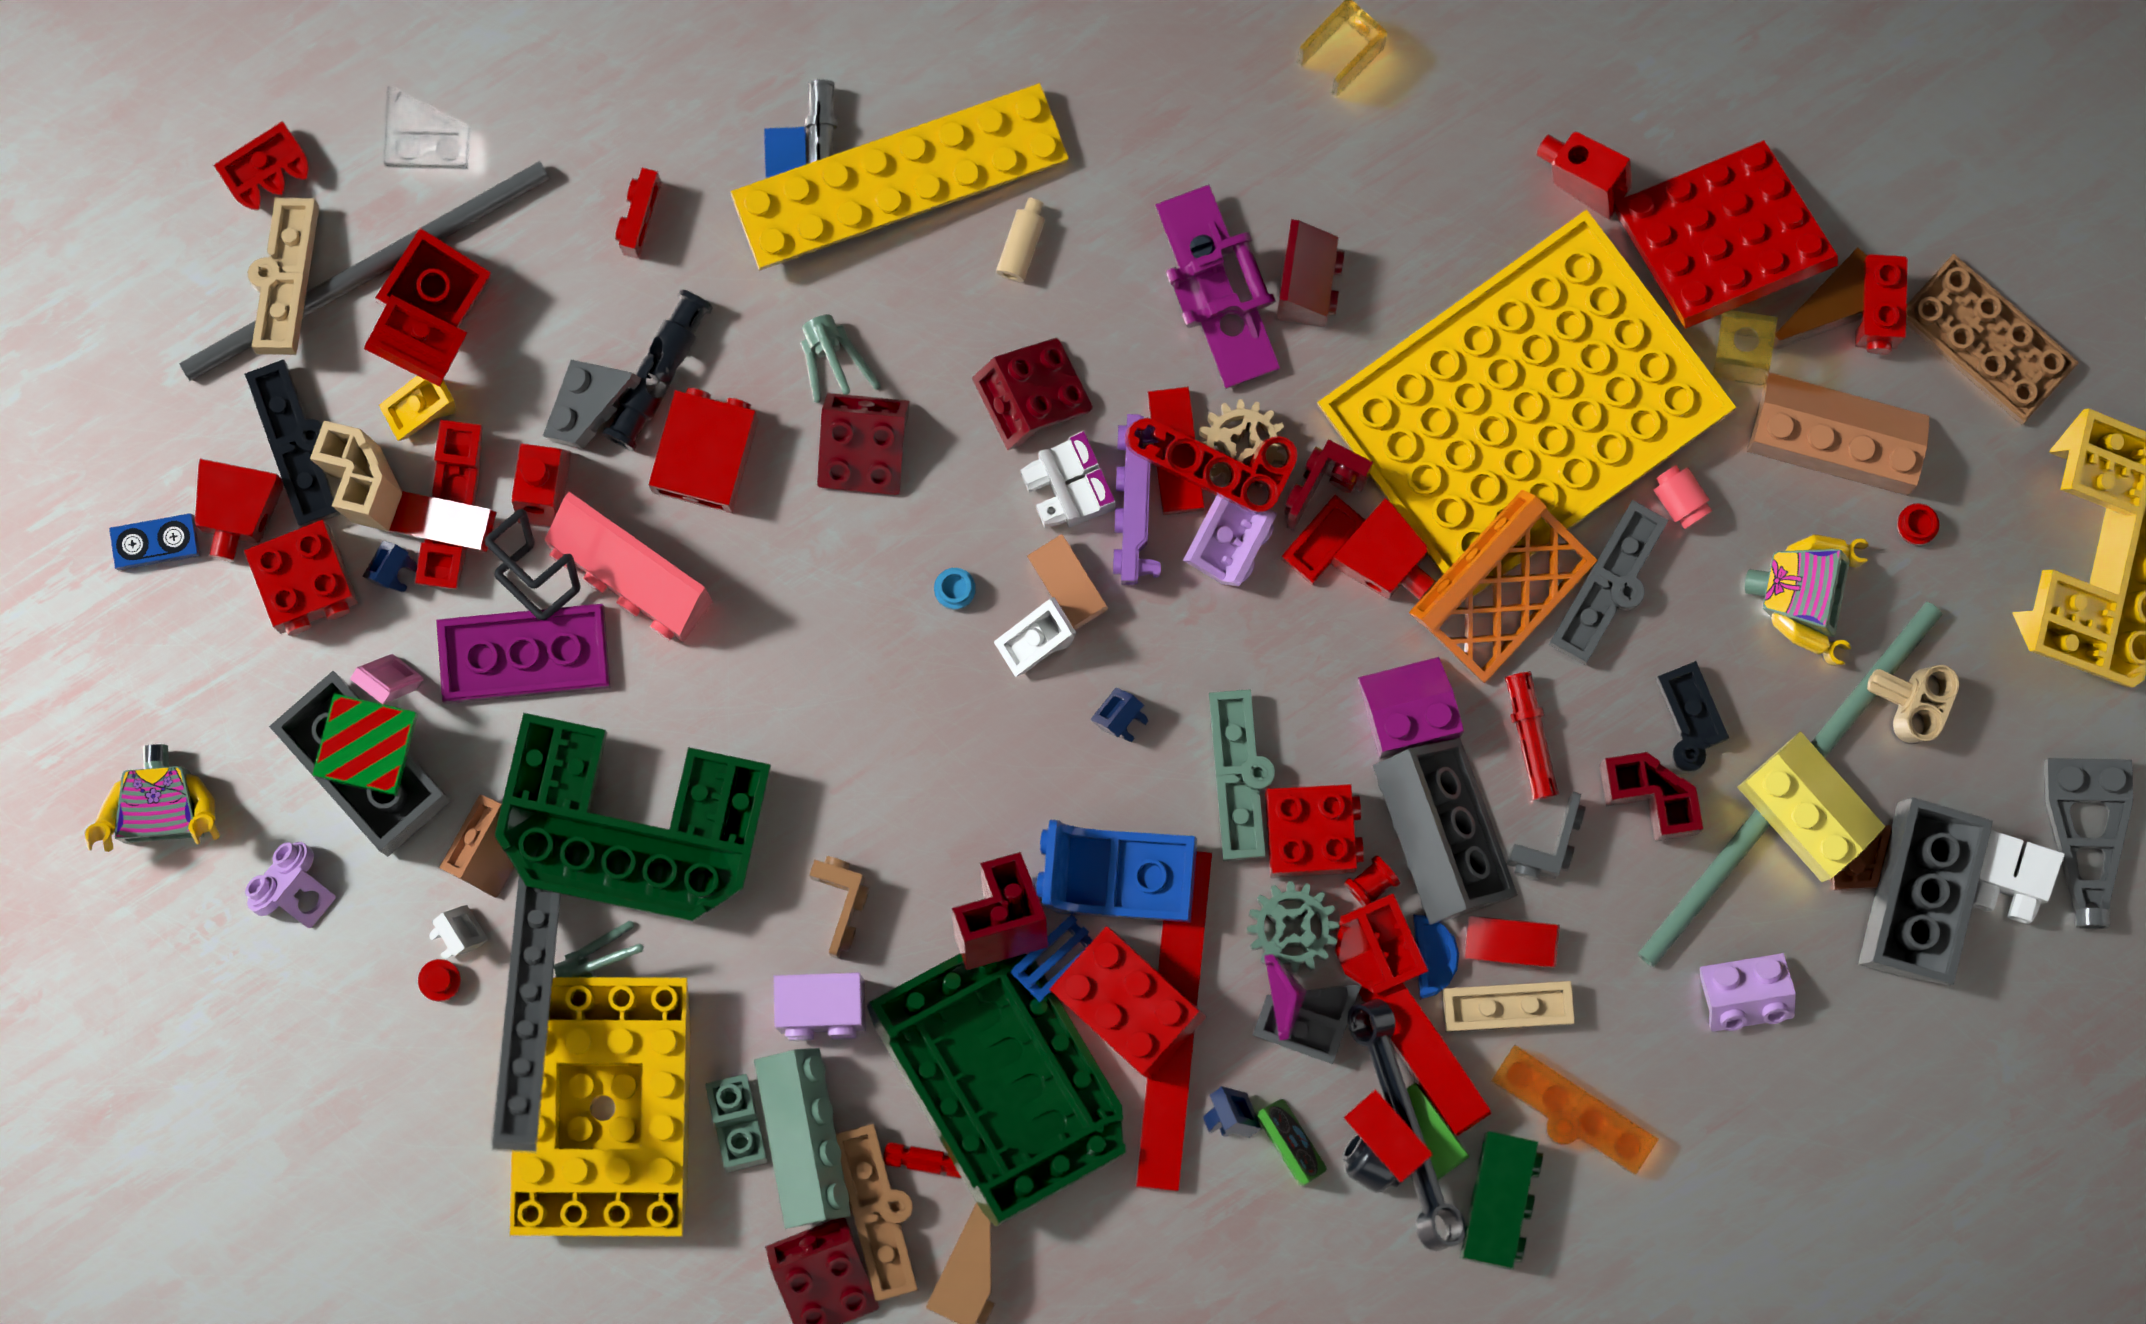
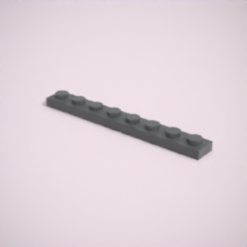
(526, 1020)

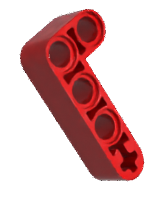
(1206, 457)

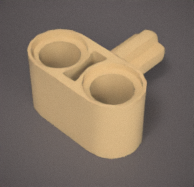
(1917, 698)

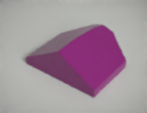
(1286, 995)

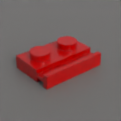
(415, 340)

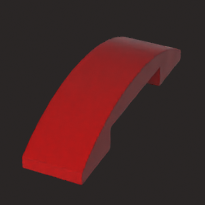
(456, 481)

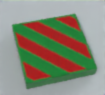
(365, 744)

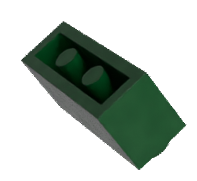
(1501, 1200)

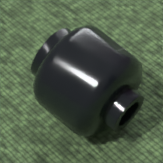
(1366, 1167)

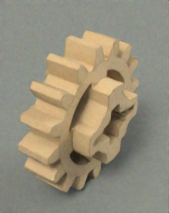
(1226, 438)

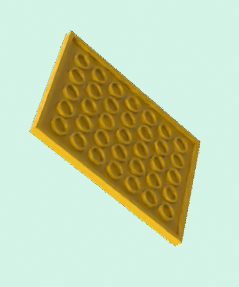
(1532, 383)

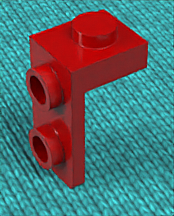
(1883, 304)

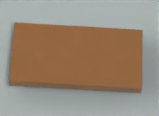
(1988, 339)

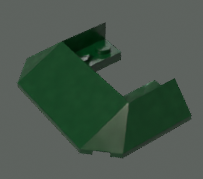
(619, 861)

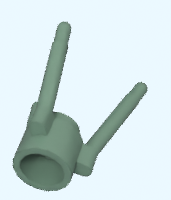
(824, 339)
(578, 966)

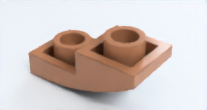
(1067, 581)

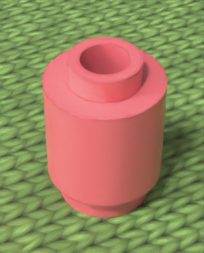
(1682, 496)

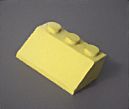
(1811, 807)

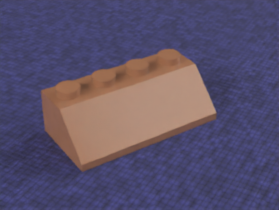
(1840, 434)

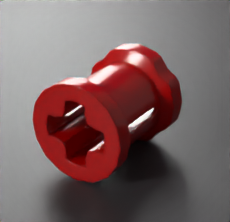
(1372, 882)

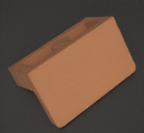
(477, 853)

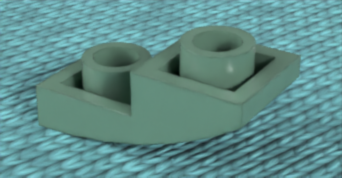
(736, 1123)

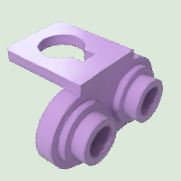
(283, 882)

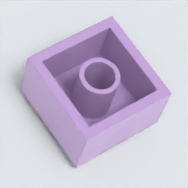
(819, 1005)

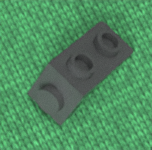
(1533, 863)

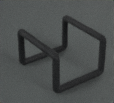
(510, 562)

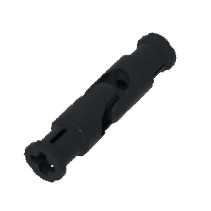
(664, 356)

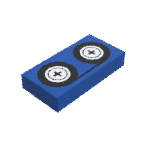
(154, 541)

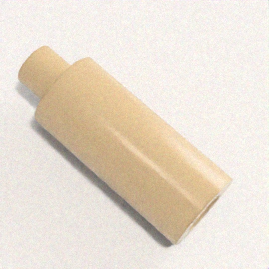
(1021, 242)

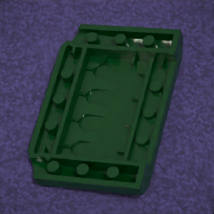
(1001, 1082)

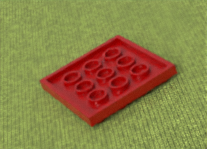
(1725, 234)

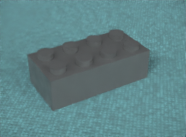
(380, 816)

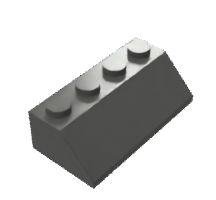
(1444, 830)
(1925, 892)

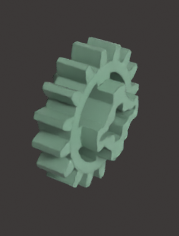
(1278, 913)

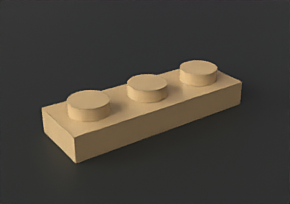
(1508, 1006)

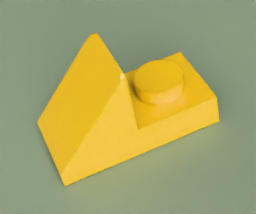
(416, 406)

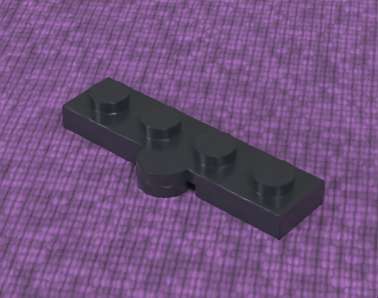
(292, 442)

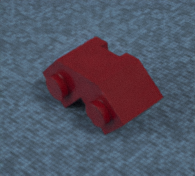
(1670, 798)

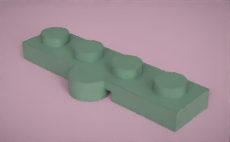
(1238, 775)

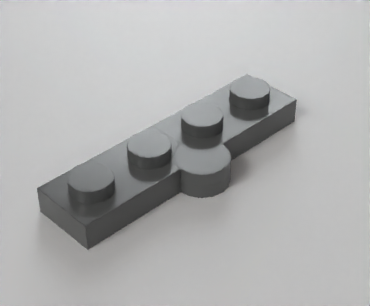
(1610, 583)

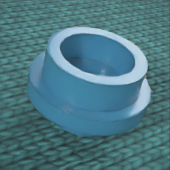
(954, 588)

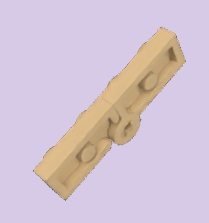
(284, 276)

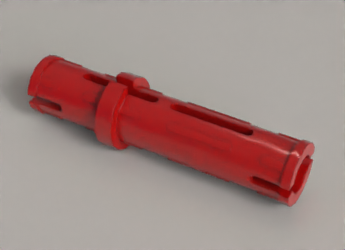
(1532, 737)

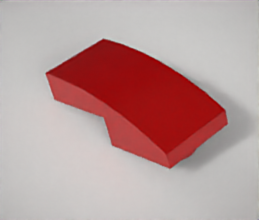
(1512, 941)

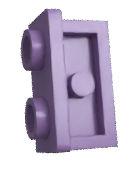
(1229, 541)
(1748, 992)

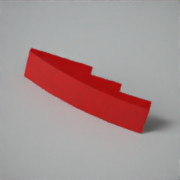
(1431, 1061)

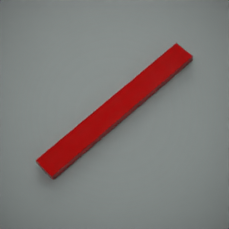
(1169, 1088)

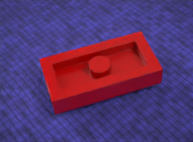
(643, 197)

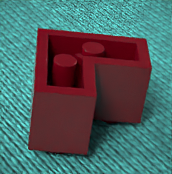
(1005, 921)

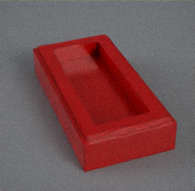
(1322, 539)
(1388, 1136)

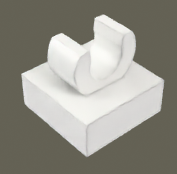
(459, 931)

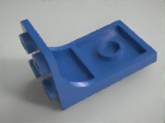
(1117, 873)

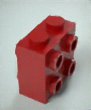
(301, 578)
(1313, 830)

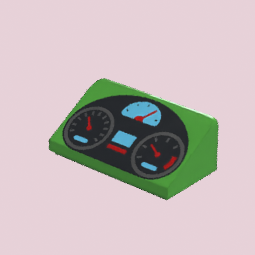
(1291, 1142)

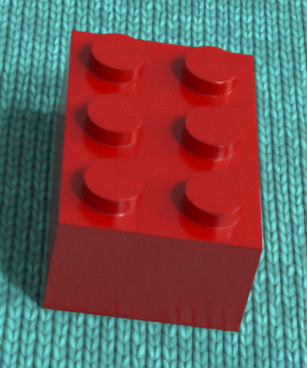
(1128, 1003)

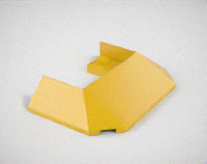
(2102, 621)

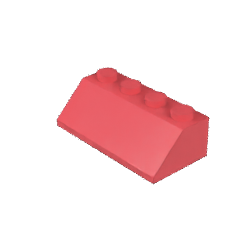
(627, 569)

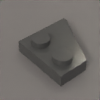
(586, 402)
(1318, 1024)

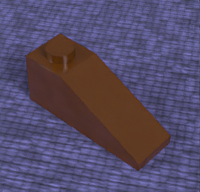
(1830, 306)

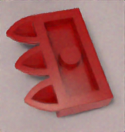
(263, 165)

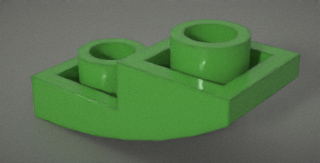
(1437, 1135)

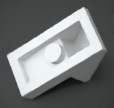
(1036, 637)

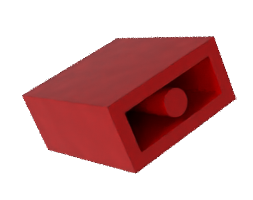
(704, 450)

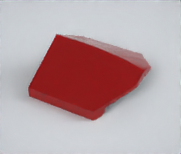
(1378, 946)

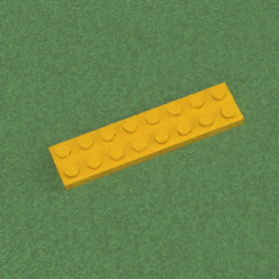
(899, 176)

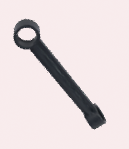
(1398, 1098)

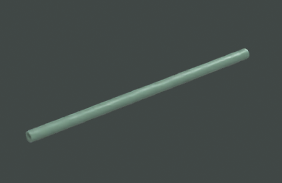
(1756, 823)

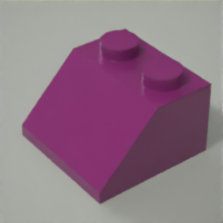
(1410, 707)

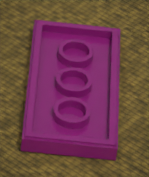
(522, 655)

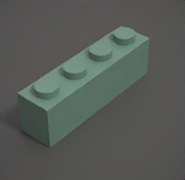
(802, 1137)

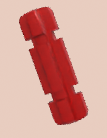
(919, 1159)

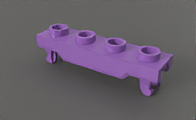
(1133, 518)

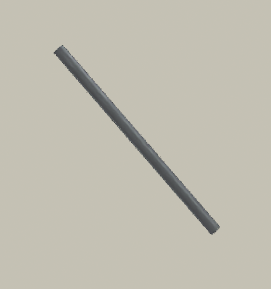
(375, 264)

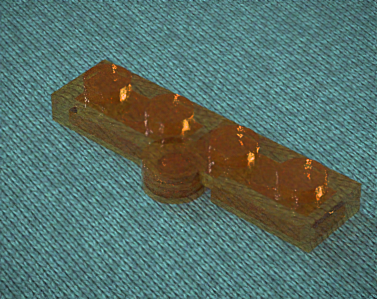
(1573, 1111)

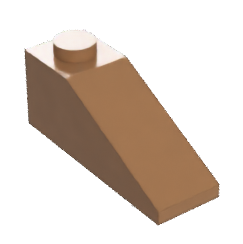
(967, 1277)

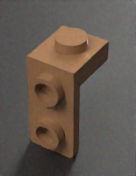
(837, 874)

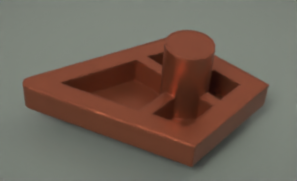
(1866, 868)

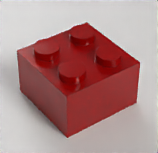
(435, 279)

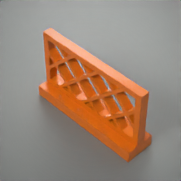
(1477, 563)

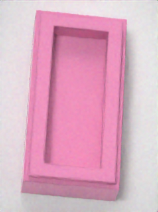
(386, 678)

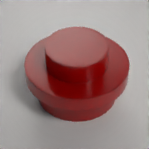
(1918, 524)
(439, 980)

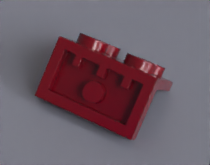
(1031, 391)
(862, 443)
(1344, 467)
(821, 1275)

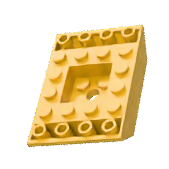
(623, 1172)

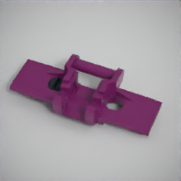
(1203, 288)

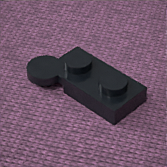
(1693, 715)

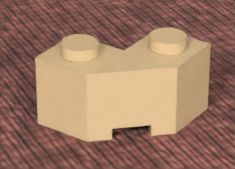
(368, 486)

